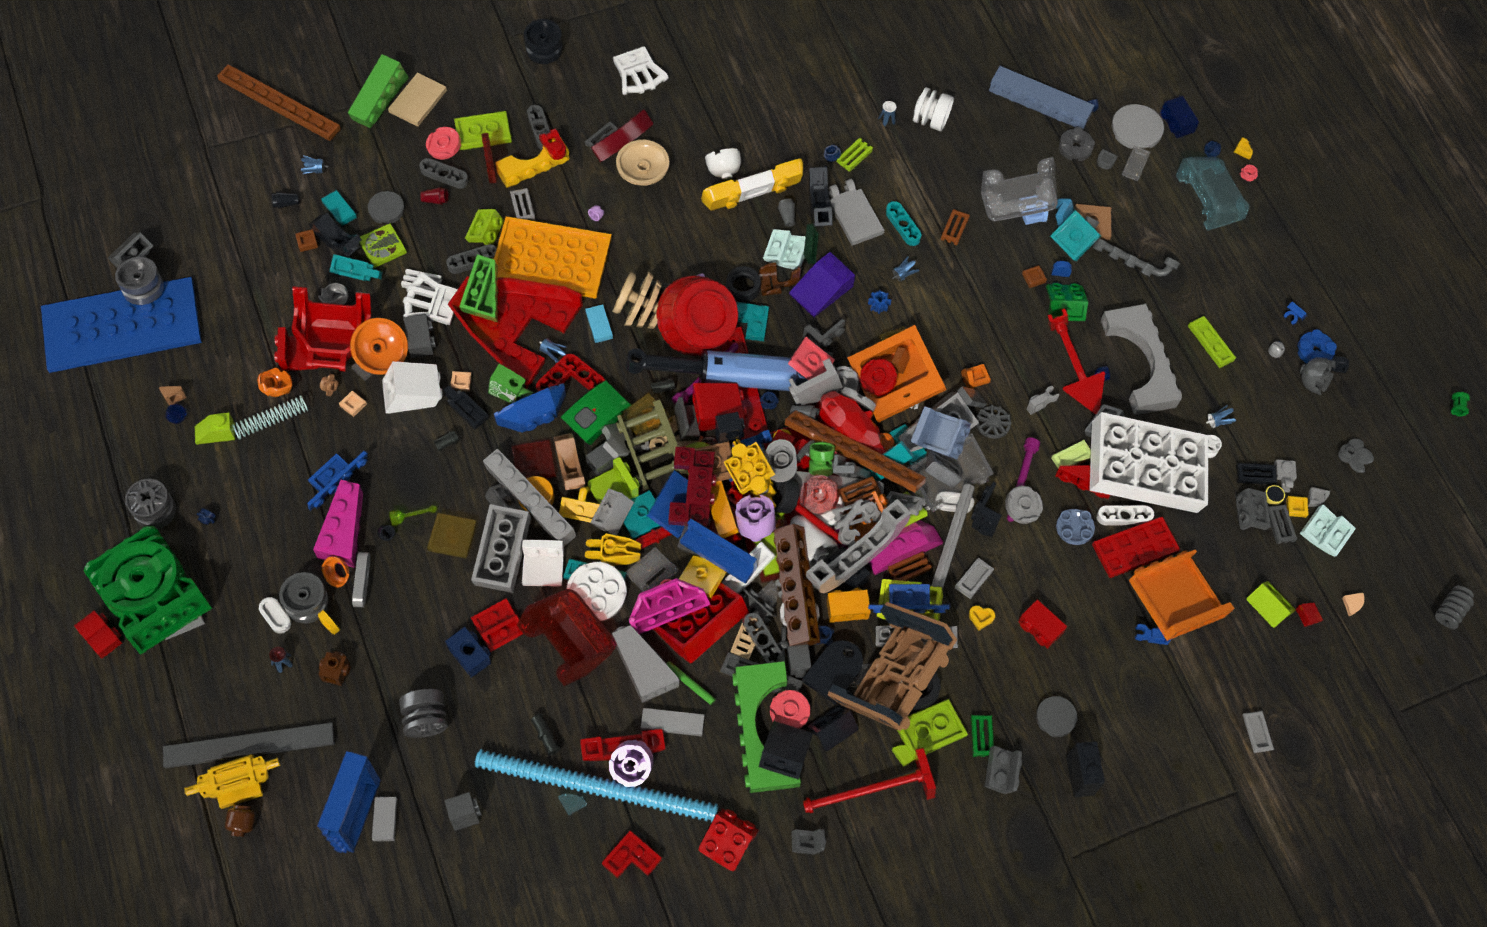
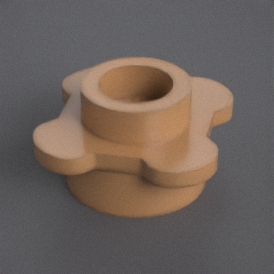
(329, 384)

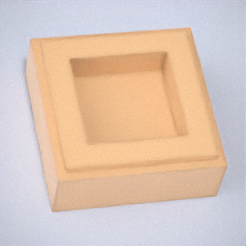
(461, 381)
(353, 403)

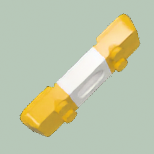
(731, 192)

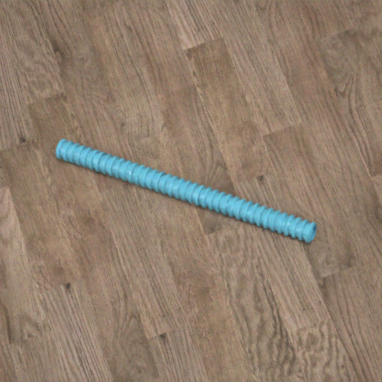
(595, 785)

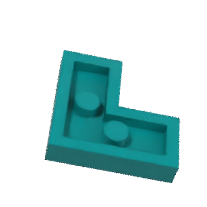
(756, 317)

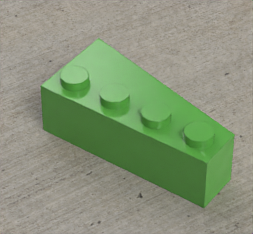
(378, 91)

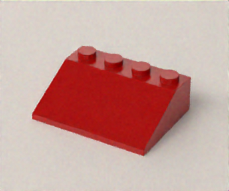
(702, 628)

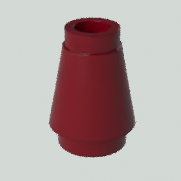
(435, 196)

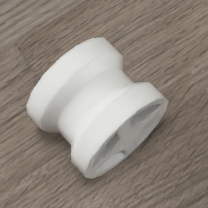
(1214, 443)

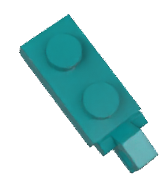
(353, 268)

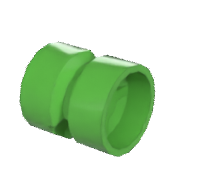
(821, 458)

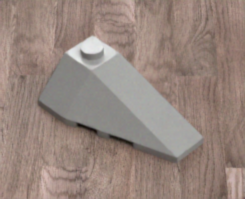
(950, 405)

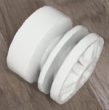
(933, 109)

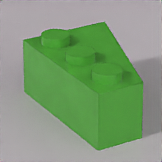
(482, 290)

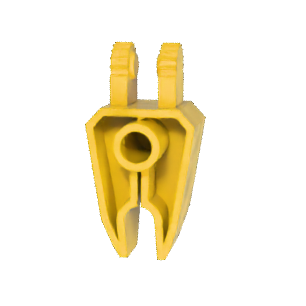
(614, 550)

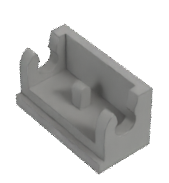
(612, 512)

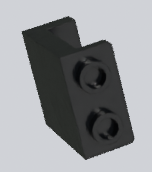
(785, 750)

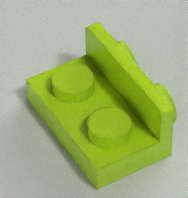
(485, 226)

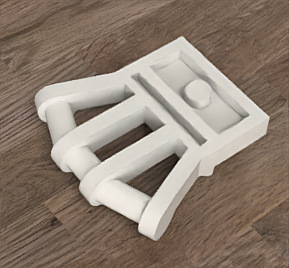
(634, 62)
(438, 308)

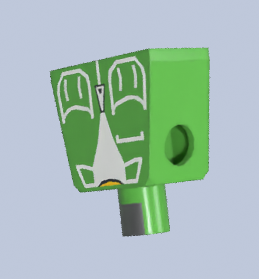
(508, 385)

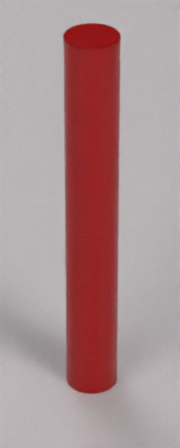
(817, 522)

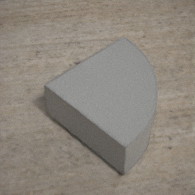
(1317, 496)

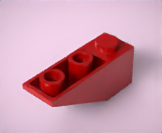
(1079, 476)

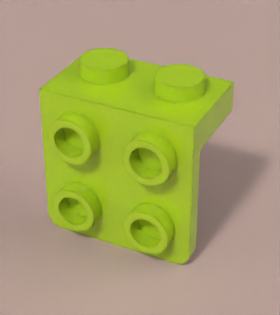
(615, 479)

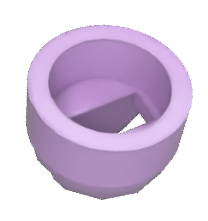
(595, 213)

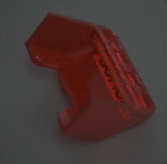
(572, 632)

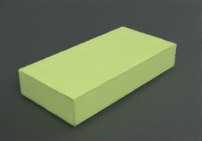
(1072, 455)

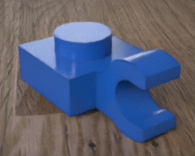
(1152, 636)

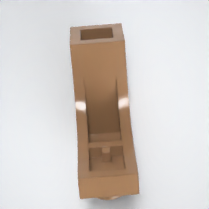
(569, 461)

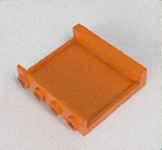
(1178, 595)

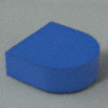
(1062, 269)

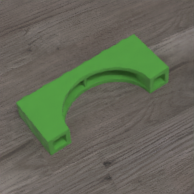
(753, 685)

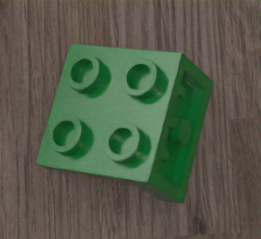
(1067, 297)

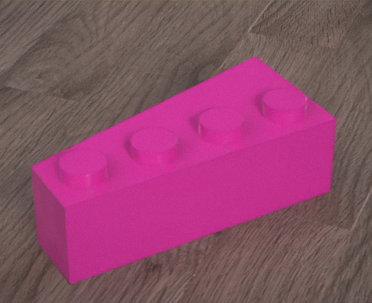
(341, 525)

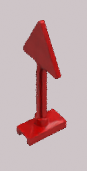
(1088, 389)

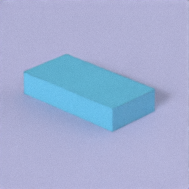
(599, 323)

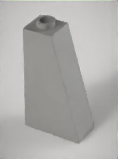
(646, 669)

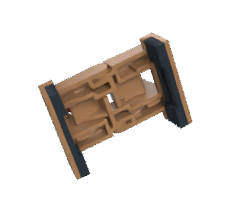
(904, 654)

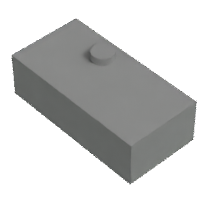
(501, 548)

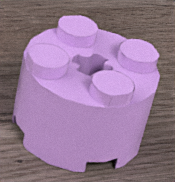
(755, 517)
(624, 772)

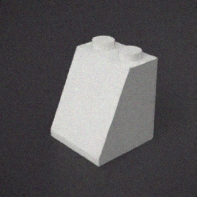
(411, 386)

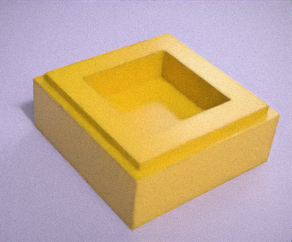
(1297, 506)

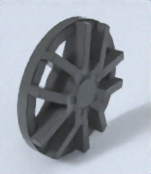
(993, 422)

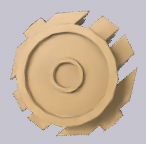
(638, 300)

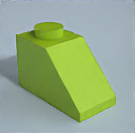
(215, 429)

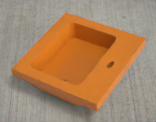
(918, 380)

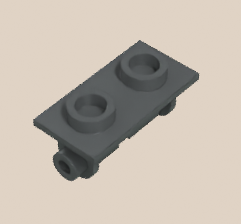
(752, 601)

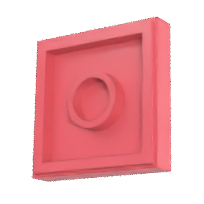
(808, 359)

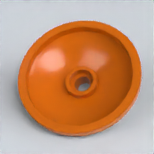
(384, 333)

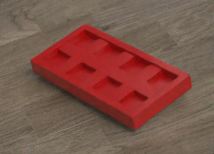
(1136, 547)

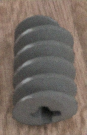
(1455, 607)

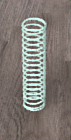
(273, 420)

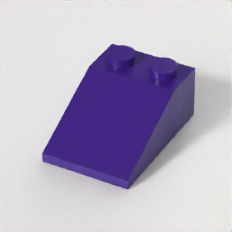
(823, 284)

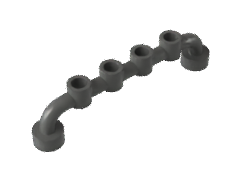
(1131, 261)

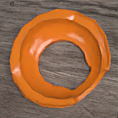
(330, 574)

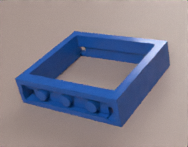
(349, 802)

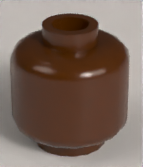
(240, 820)

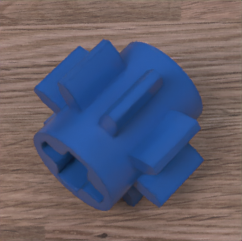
(879, 301)

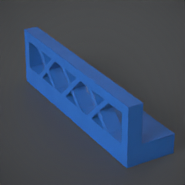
(719, 551)

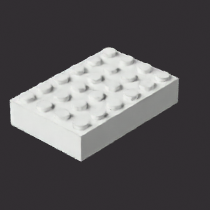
(1149, 462)

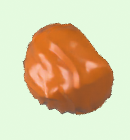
(274, 382)

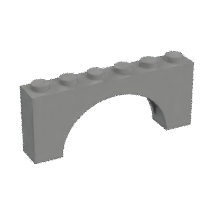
(1137, 326)

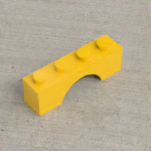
(515, 170)

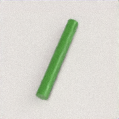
(691, 683)

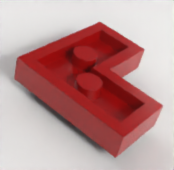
(629, 851)

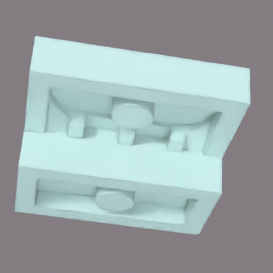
(785, 249)
(1327, 531)

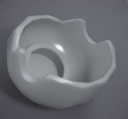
(334, 294)

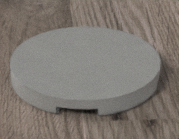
(1137, 126)

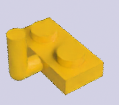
(578, 508)

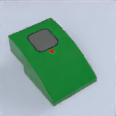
(595, 411)

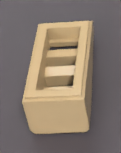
(741, 635)

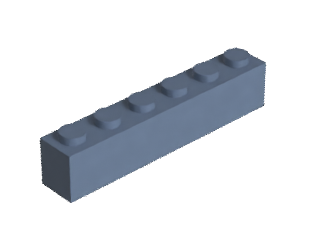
(1041, 97)

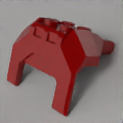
(327, 328)

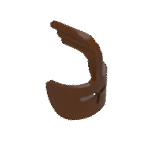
(770, 270)

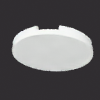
(600, 588)

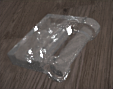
(648, 567)

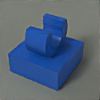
(1296, 311)

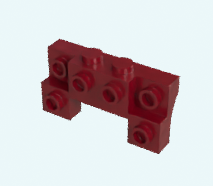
(699, 487)

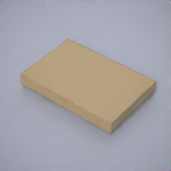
(417, 99)

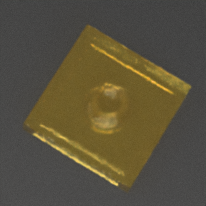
(642, 407)
(451, 535)

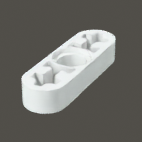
(1132, 510)

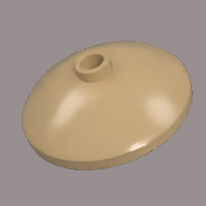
(642, 155)

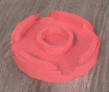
(443, 143)
(790, 709)

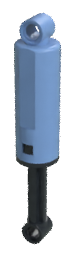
(723, 367)

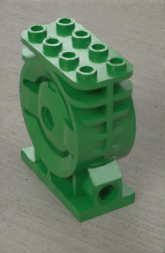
(157, 603)

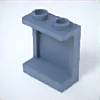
(941, 433)

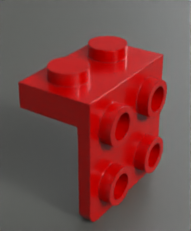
(289, 352)
(727, 839)

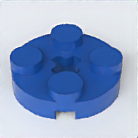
(1318, 339)

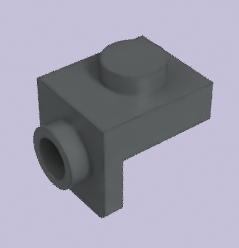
(808, 841)

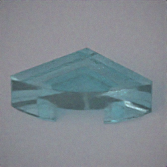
(571, 803)

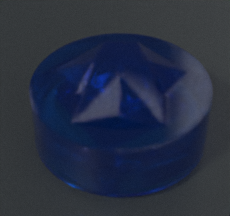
(175, 413)

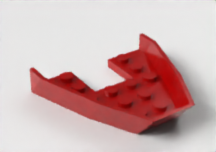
(517, 305)

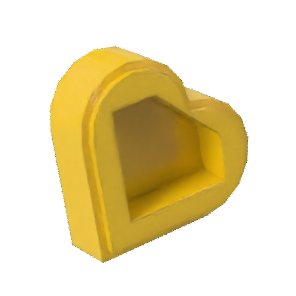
(981, 617)

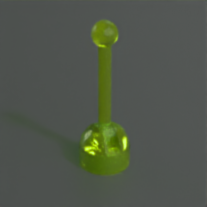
(397, 516)

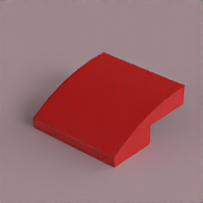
(497, 625)

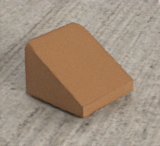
(172, 394)

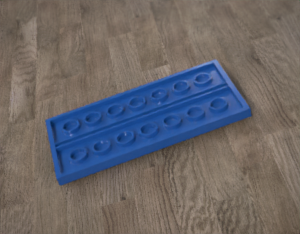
(112, 328)

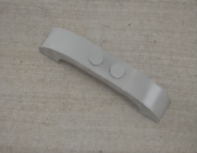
(829, 576)

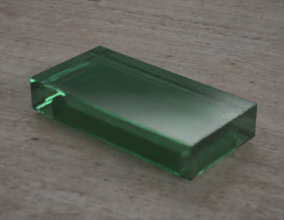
(811, 243)

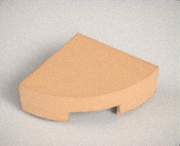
(1353, 603)

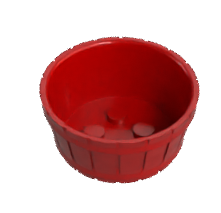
(696, 315)

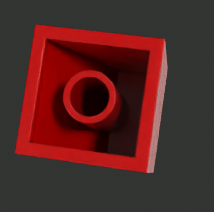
(716, 400)

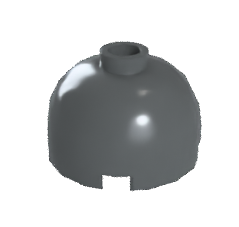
(1317, 374)

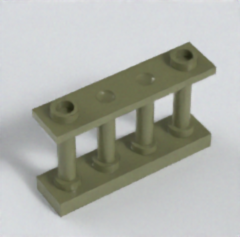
(664, 430)

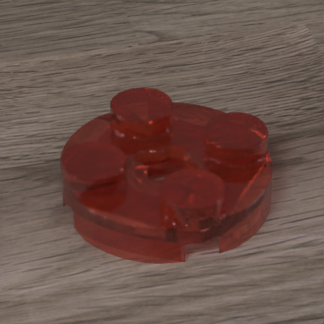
(827, 502)

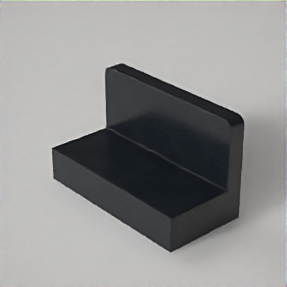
(834, 727)

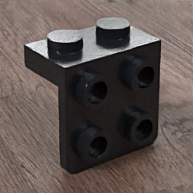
(984, 518)

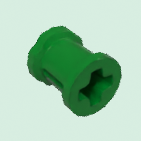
(1460, 404)

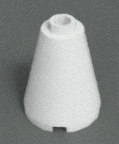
(818, 543)

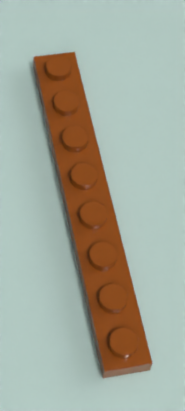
(279, 102)
(855, 451)

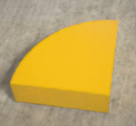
(1244, 149)
(328, 622)

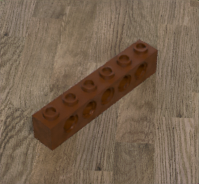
(802, 595)

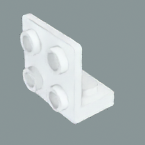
(542, 562)

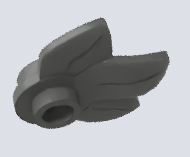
(1356, 455)

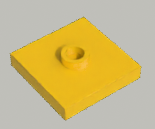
(703, 575)

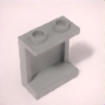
(813, 389)

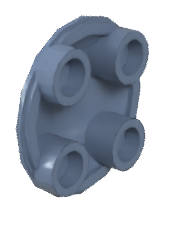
(1075, 526)

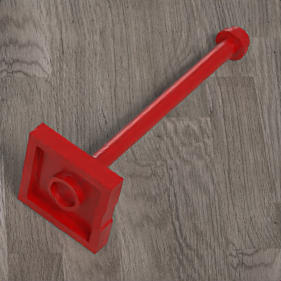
(922, 774)

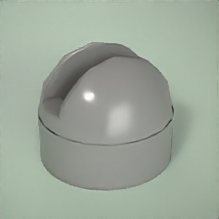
(1276, 349)

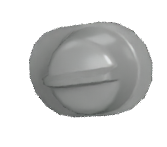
(783, 460)

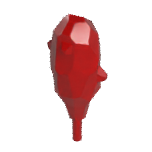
(850, 420)

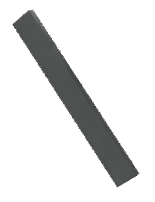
(248, 744)

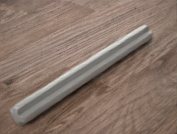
(953, 536)

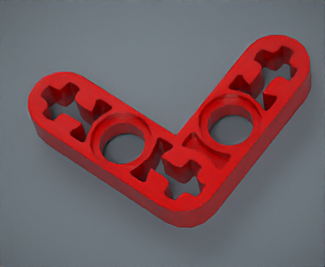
(568, 371)

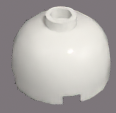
(724, 163)

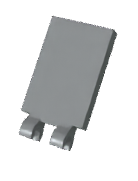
(854, 213)

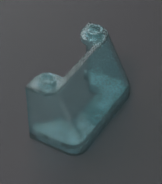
(1215, 189)

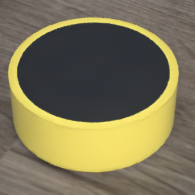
(1275, 495)

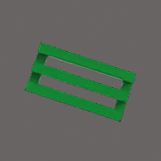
(982, 752)

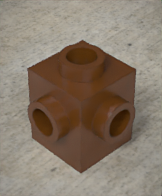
(334, 668)

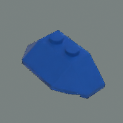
(532, 410)

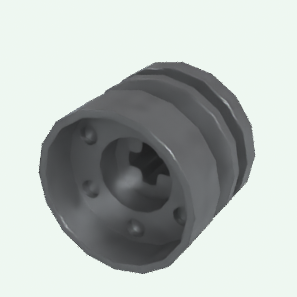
(150, 503)
(423, 713)

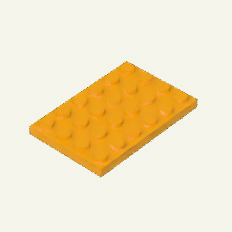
(552, 255)

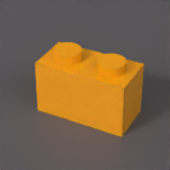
(848, 605)

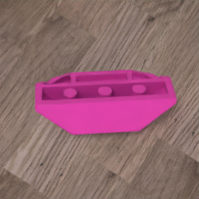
(910, 541)
(666, 604)

